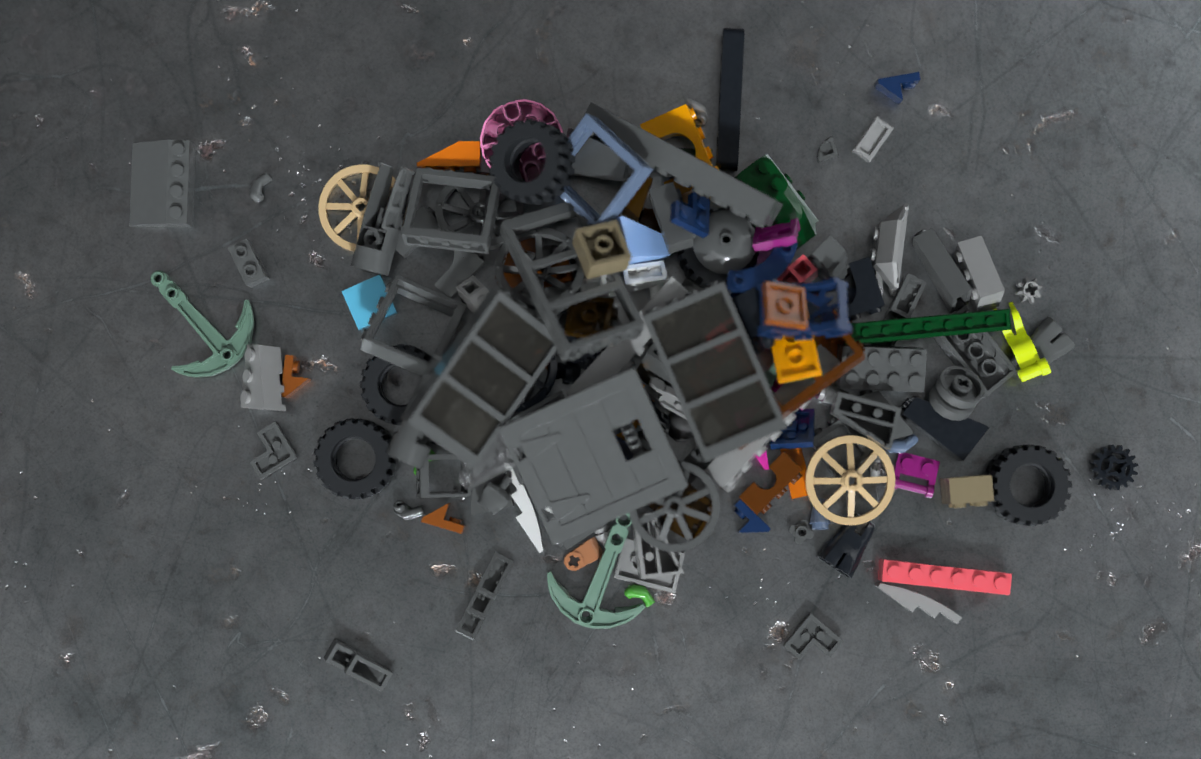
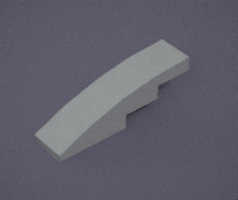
(911, 600)

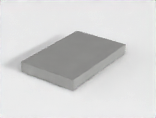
(627, 569)

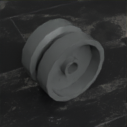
(956, 393)

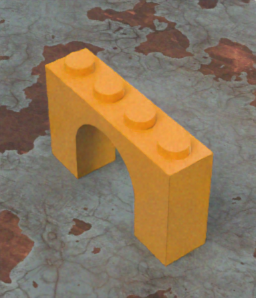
(680, 123)

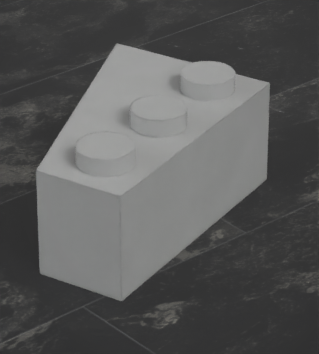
(262, 379)

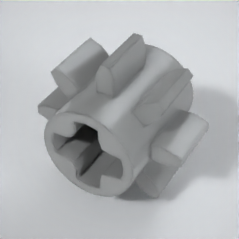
(1030, 296)

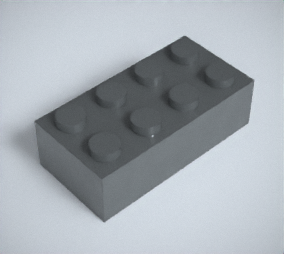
(885, 369)

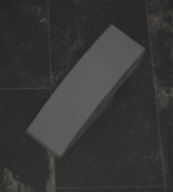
(357, 665)

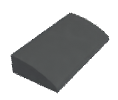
(980, 355)

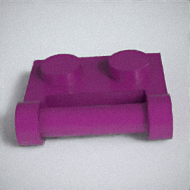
(776, 235)
(916, 467)

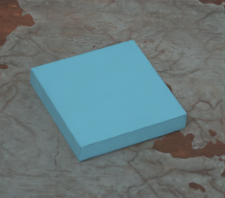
(363, 300)

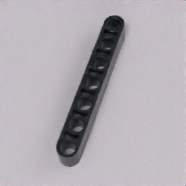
(730, 99)

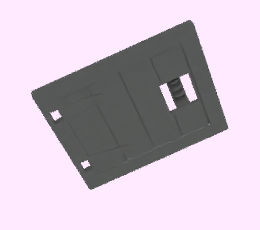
(578, 463)

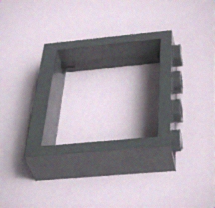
(445, 239)
(423, 296)

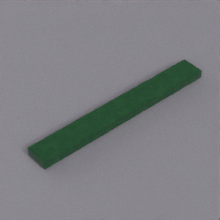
(931, 326)

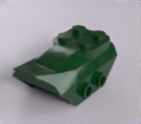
(769, 180)

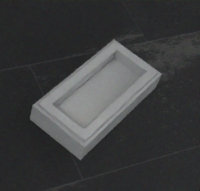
(873, 139)

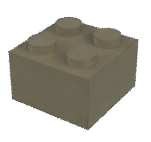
(601, 249)
(967, 489)

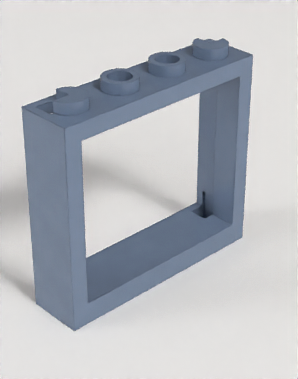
(642, 171)

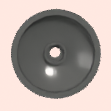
(722, 256)

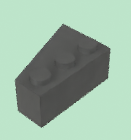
(830, 260)
(868, 417)

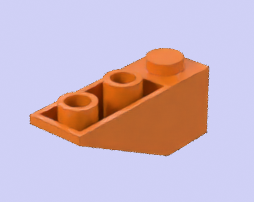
(458, 156)

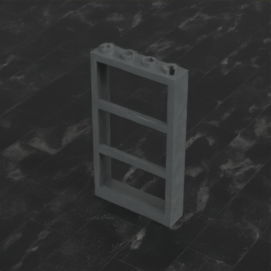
(591, 344)

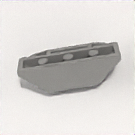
(889, 246)

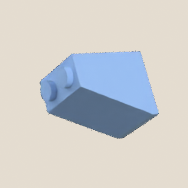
(643, 243)

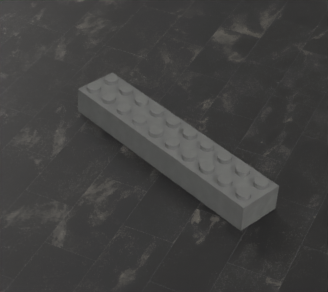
(691, 171)

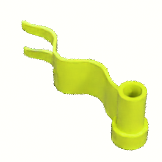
(1024, 350)

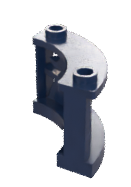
(771, 268)
(830, 324)

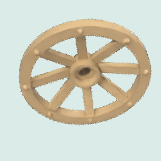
(356, 201)
(889, 479)

